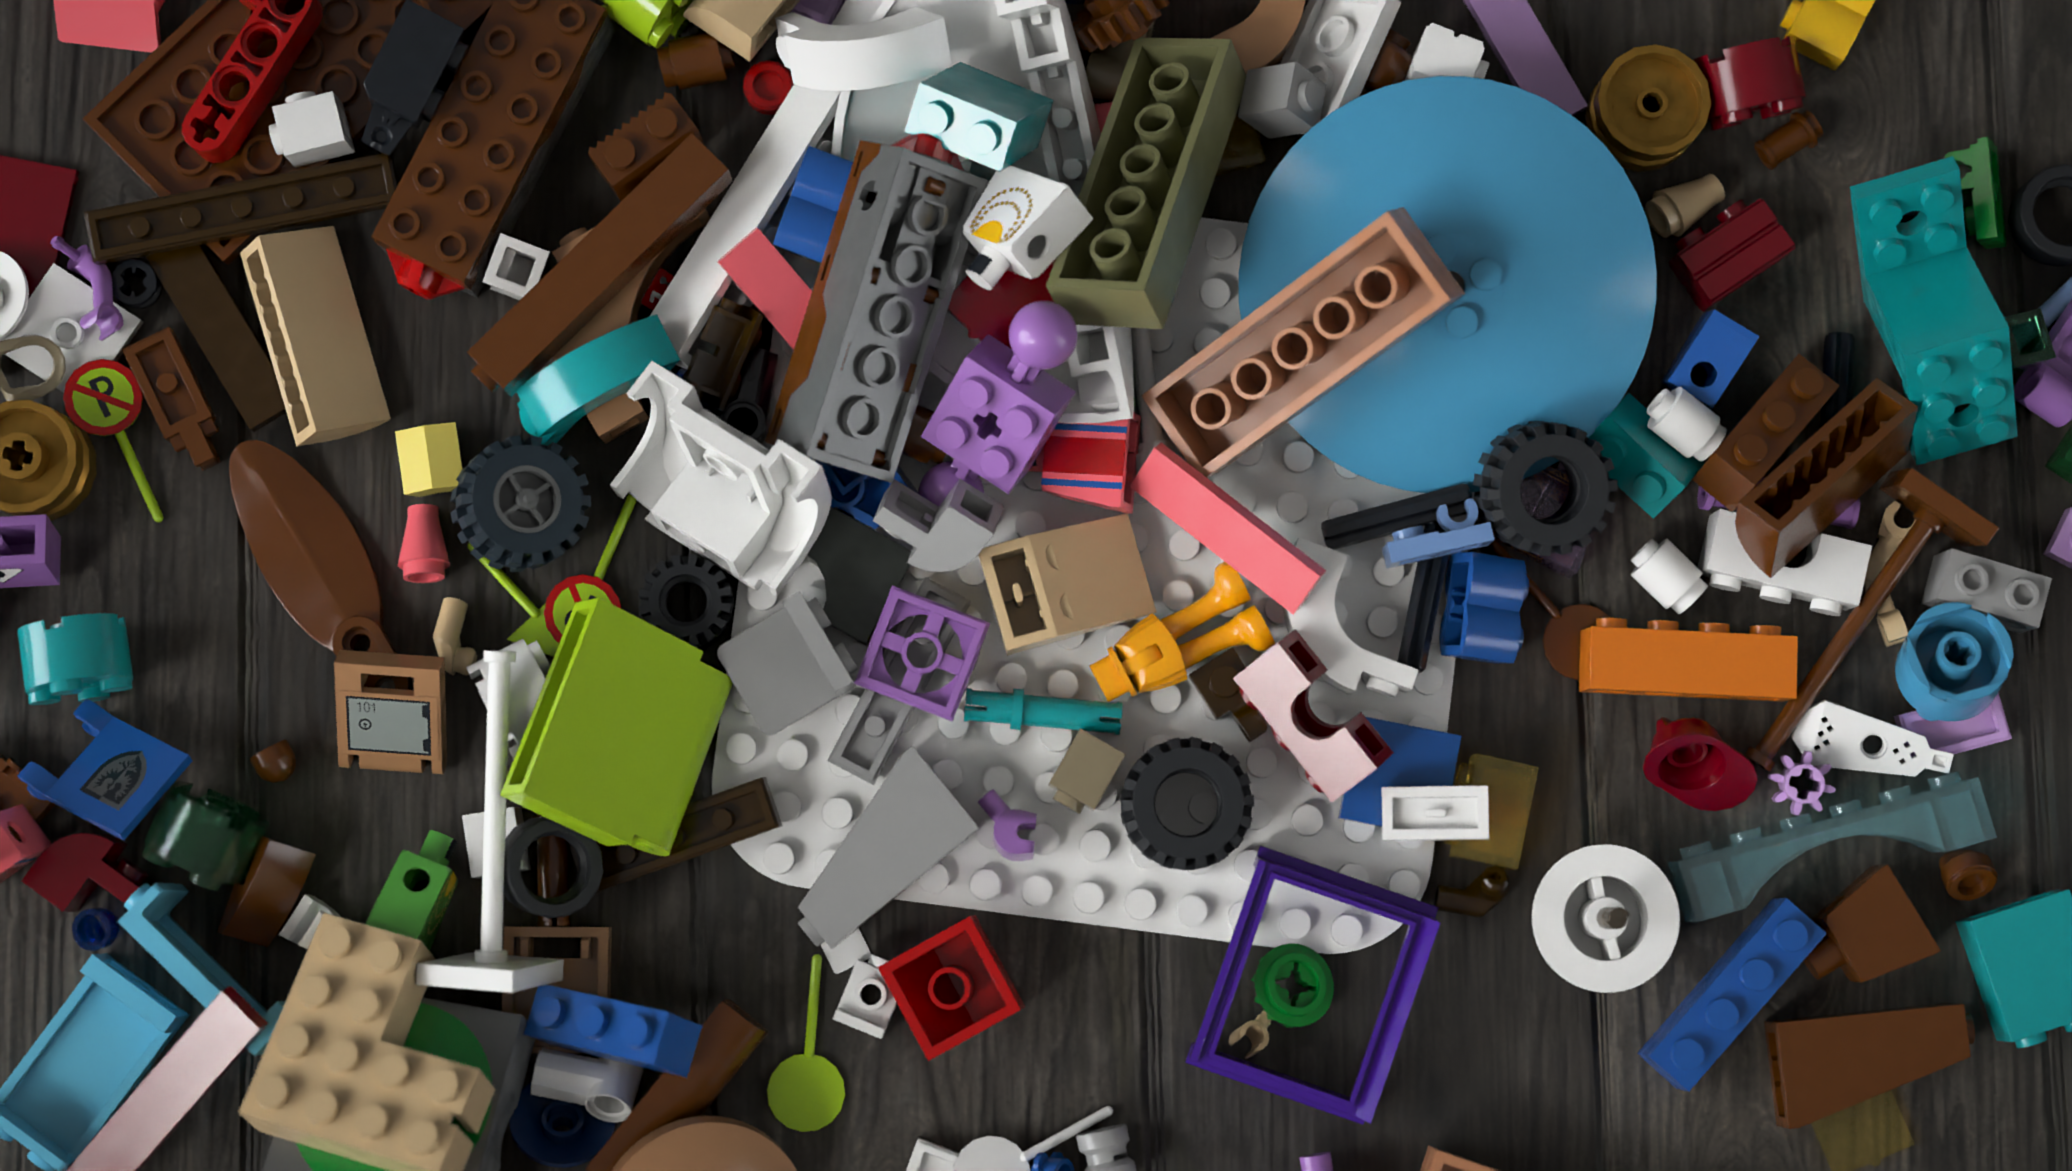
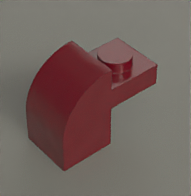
(77, 865)

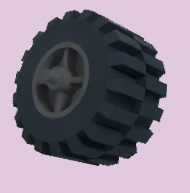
(520, 503)

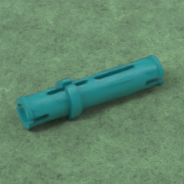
(1042, 711)

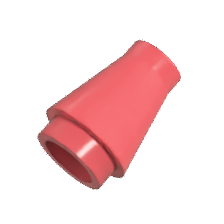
(423, 546)

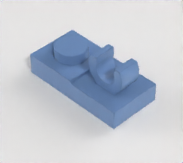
(1414, 545)

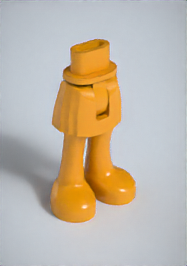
(1149, 654)

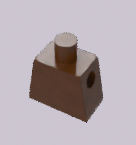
(1870, 930)

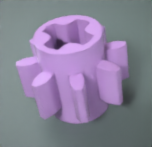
(1806, 796)

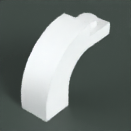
(865, 53)
(1321, 630)

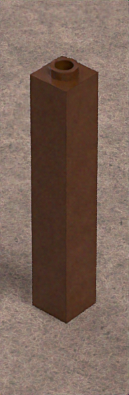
(599, 267)

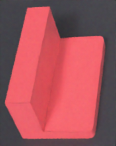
(110, 23)

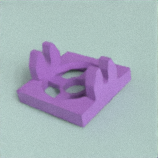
(905, 604)

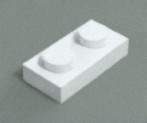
(1435, 813)

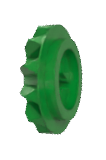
(1308, 970)

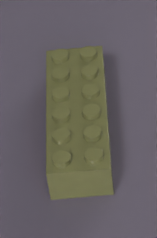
(1150, 182)

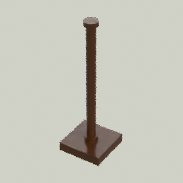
(1934, 512)

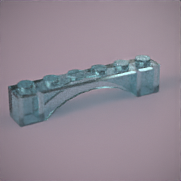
(1729, 877)

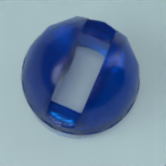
(89, 931)

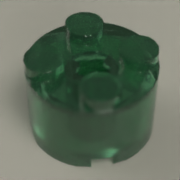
(205, 835)

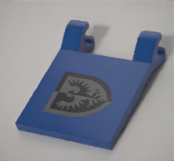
(113, 777)

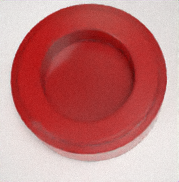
(767, 86)

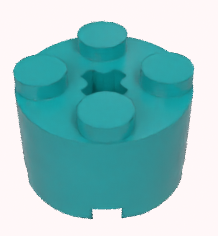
(77, 656)

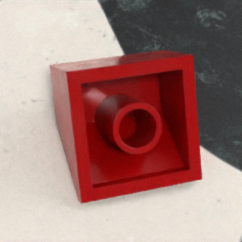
(951, 987)

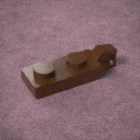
(175, 395)

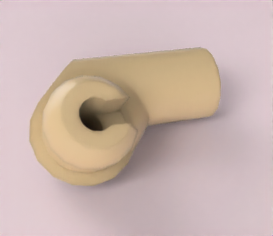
(447, 637)

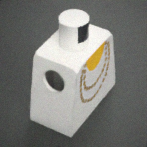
(1021, 225)

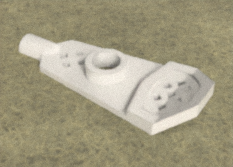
(1847, 738)

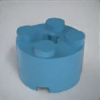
(1964, 637)

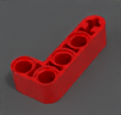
(243, 65)

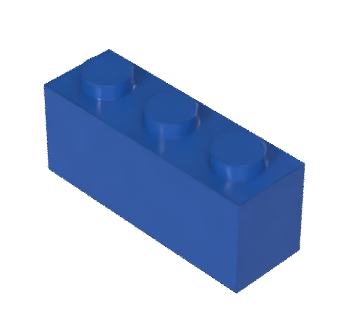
(613, 1030)

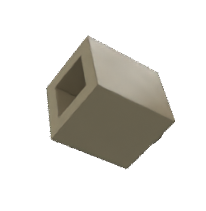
(1085, 772)

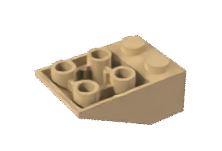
(1066, 582)

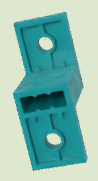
(1934, 310)

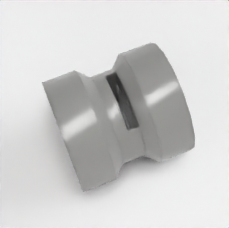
(1106, 1149)

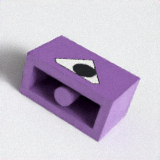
(29, 551)

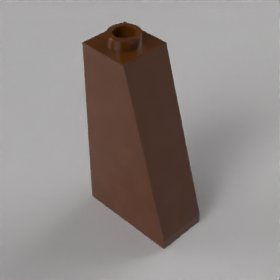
(1851, 1057)

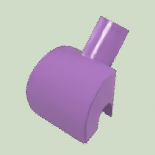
(1006, 827)

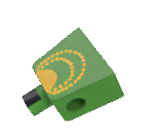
(420, 912)

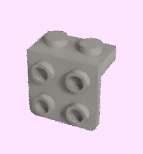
(787, 665)

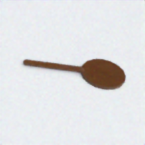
(1563, 630)

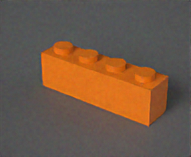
(1688, 662)

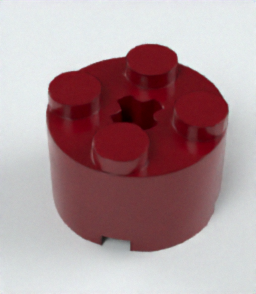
(1753, 79)

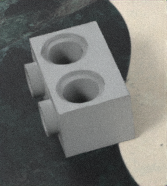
(1990, 587)

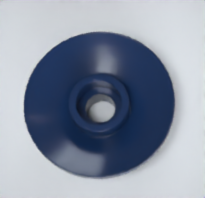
(534, 1132)

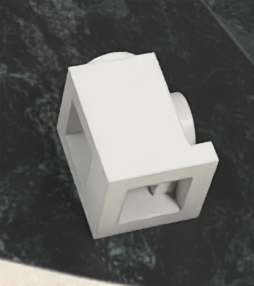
(514, 267)
(858, 1014)

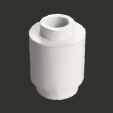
(1685, 423)
(1668, 575)

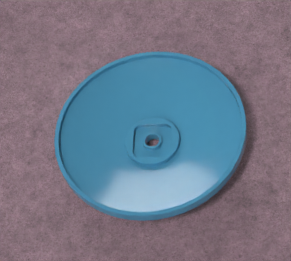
(1530, 222)

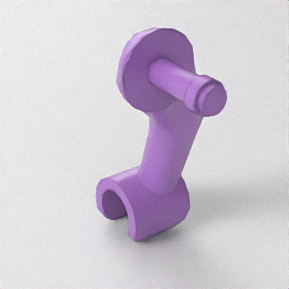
(104, 312)

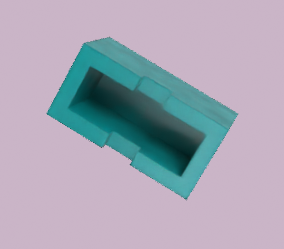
(1643, 462)

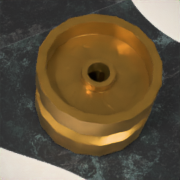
(1669, 87)
(60, 466)

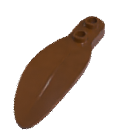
(309, 552)

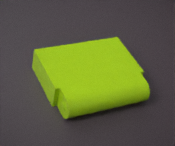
(618, 730)

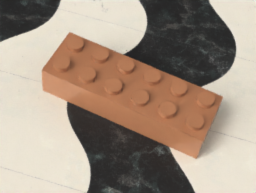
(1303, 342)

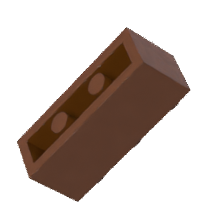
(1765, 432)

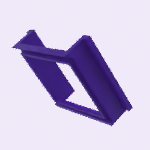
(1392, 1015)

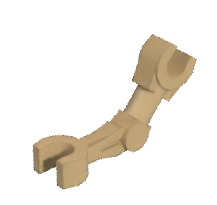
(1890, 536)

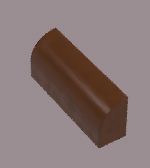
(1824, 476)
(721, 1050)

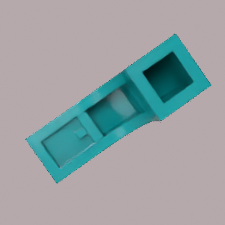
(591, 377)

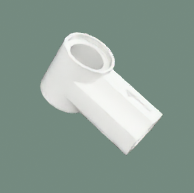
(599, 1084)

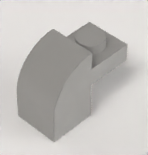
(941, 535)

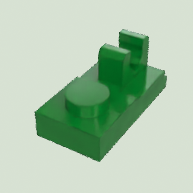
(1986, 214)

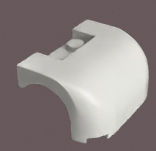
(721, 489)

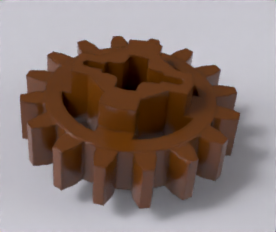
(1114, 21)

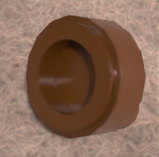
(1967, 874)

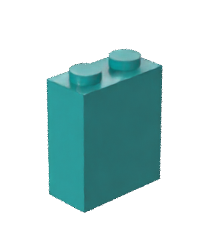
(979, 115)
(2023, 965)

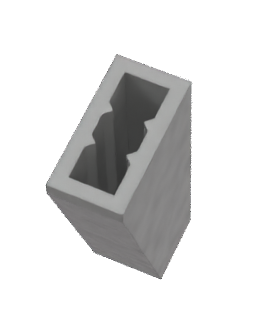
(891, 845)

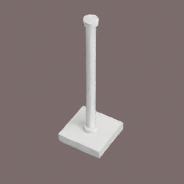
(490, 965)

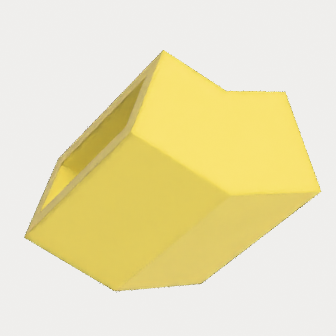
(429, 459)

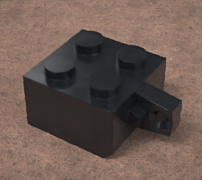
(409, 74)

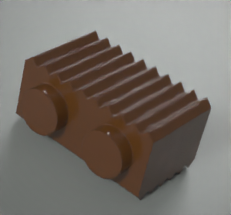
(642, 145)

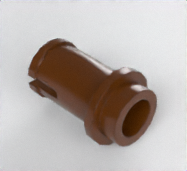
(1789, 139)

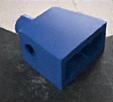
(1719, 348)

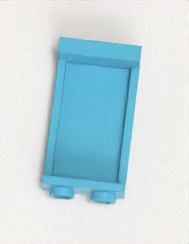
(191, 965)
(86, 1063)

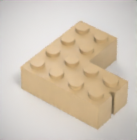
(340, 1064)

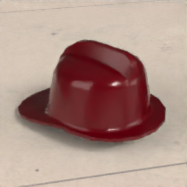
(1698, 765)

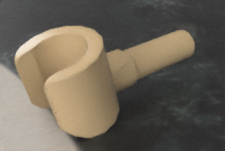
(1256, 1032)

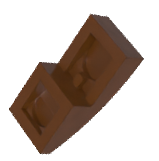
(269, 892)

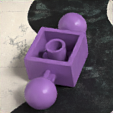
(1002, 404)

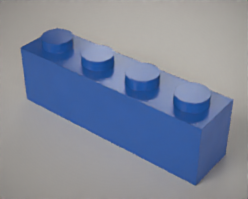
(1731, 993)

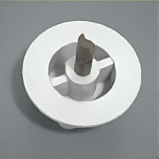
(1605, 918)

